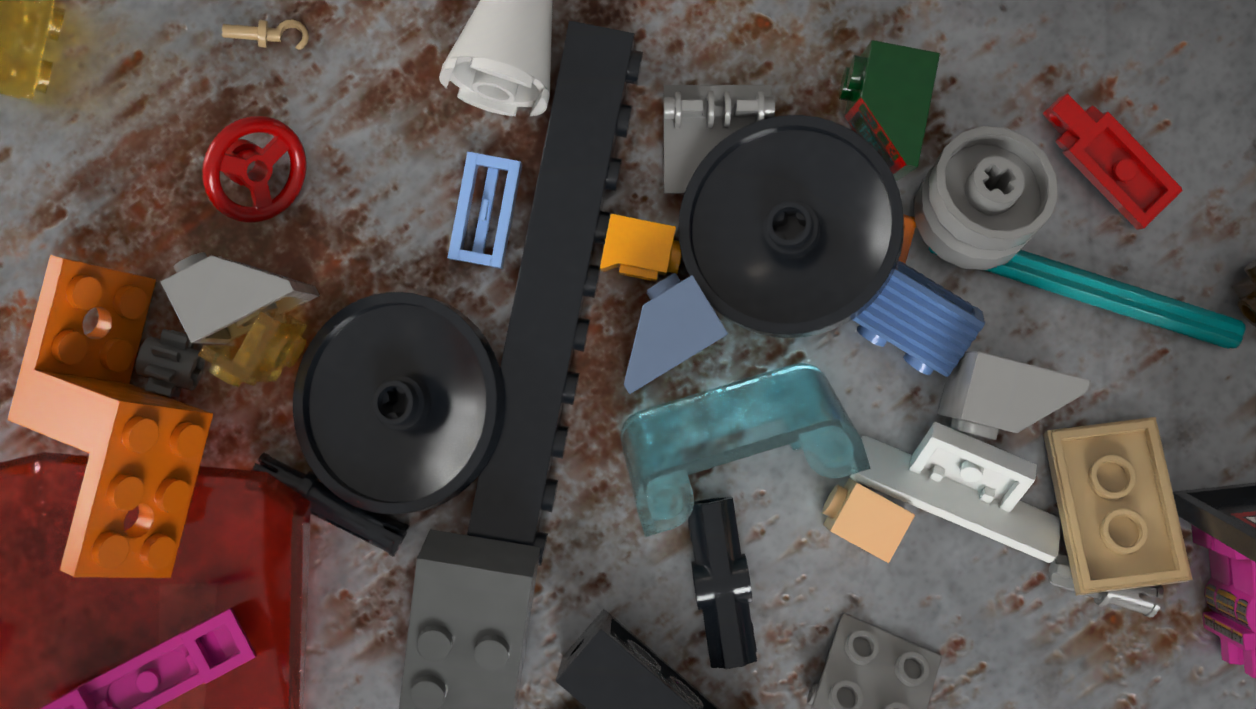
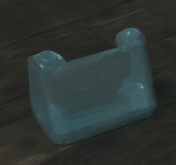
(729, 424)

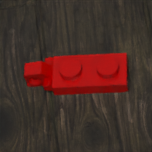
(1112, 161)

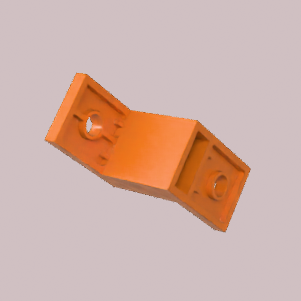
(138, 442)

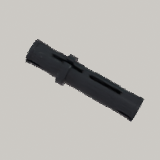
(369, 526)

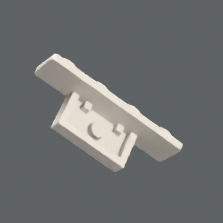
(965, 485)

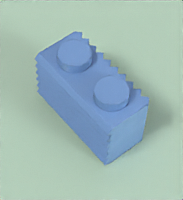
(922, 321)

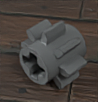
(169, 364)

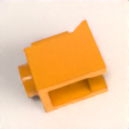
(640, 248)

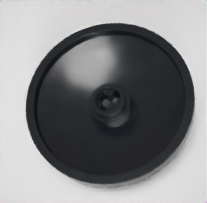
(791, 226)
(398, 403)

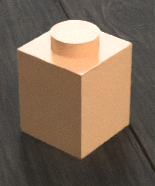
(866, 519)

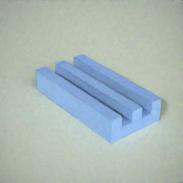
(494, 165)

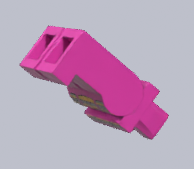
(1232, 601)

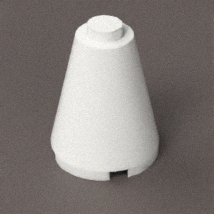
(503, 57)

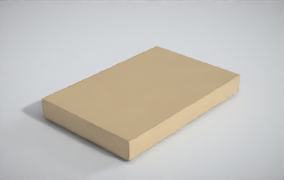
(1116, 506)

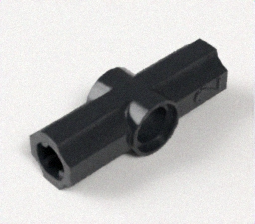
(722, 583)

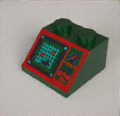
(890, 100)

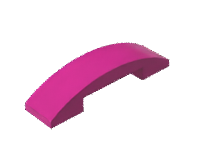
(167, 668)

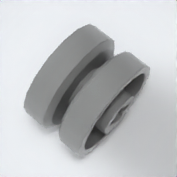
(985, 197)

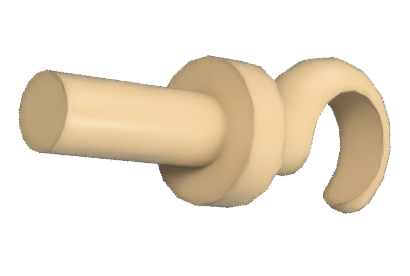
(265, 34)

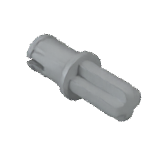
(1061, 576)

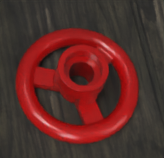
(233, 157)

